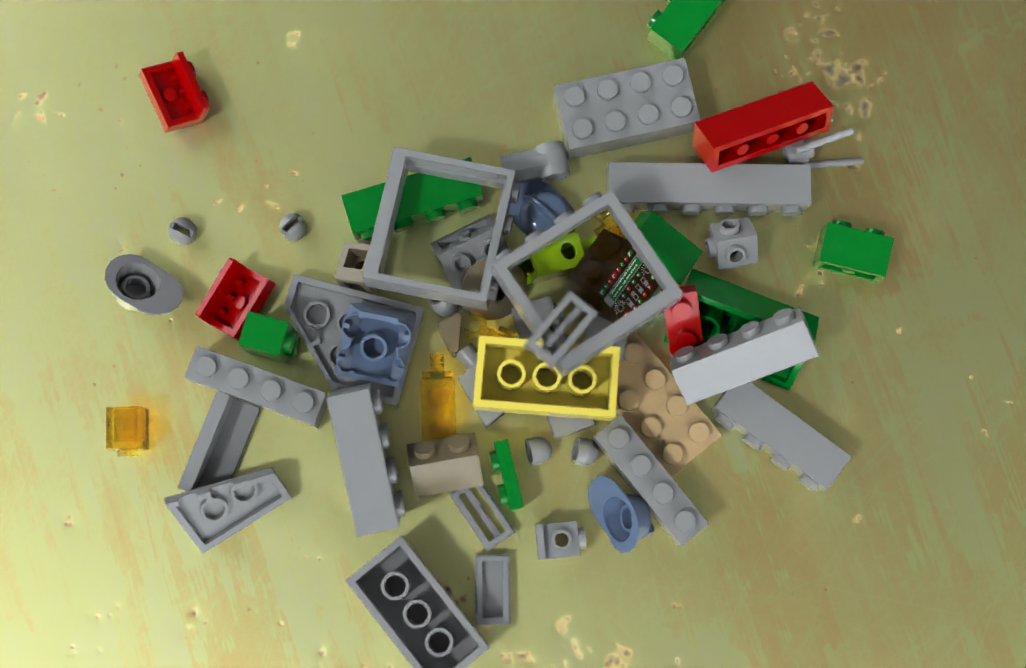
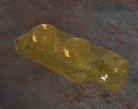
(437, 400)

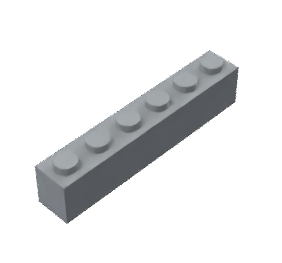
(696, 188)

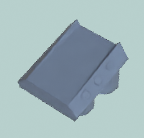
(375, 344)

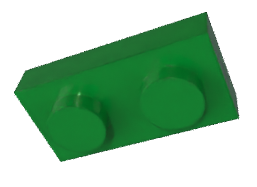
(502, 461)

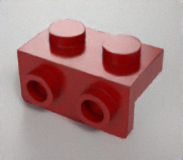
(175, 93)
(232, 297)

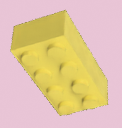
(520, 383)

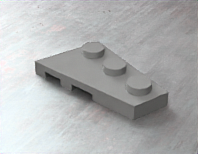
(226, 507)

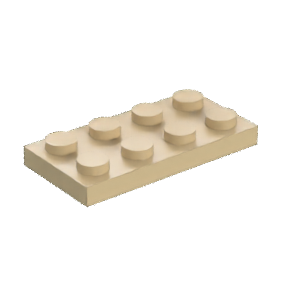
(657, 410)

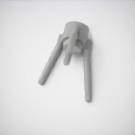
(803, 150)

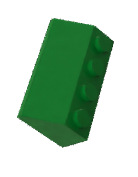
(728, 307)

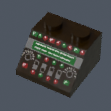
(612, 277)

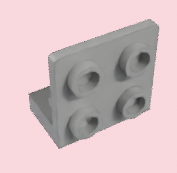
(464, 248)

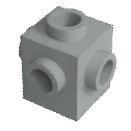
(732, 243)

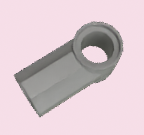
(545, 162)

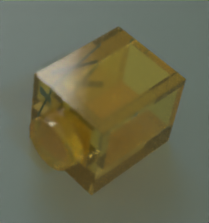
(127, 430)

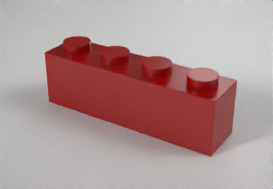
(762, 126)

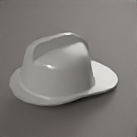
(142, 285)

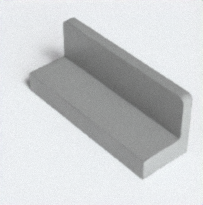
(219, 442)

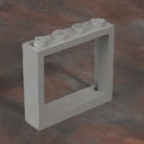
(450, 168)
(619, 329)

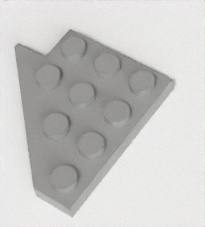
(318, 315)

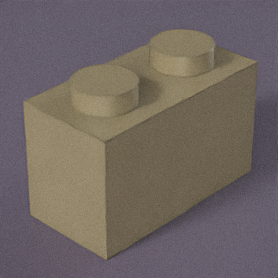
(444, 464)

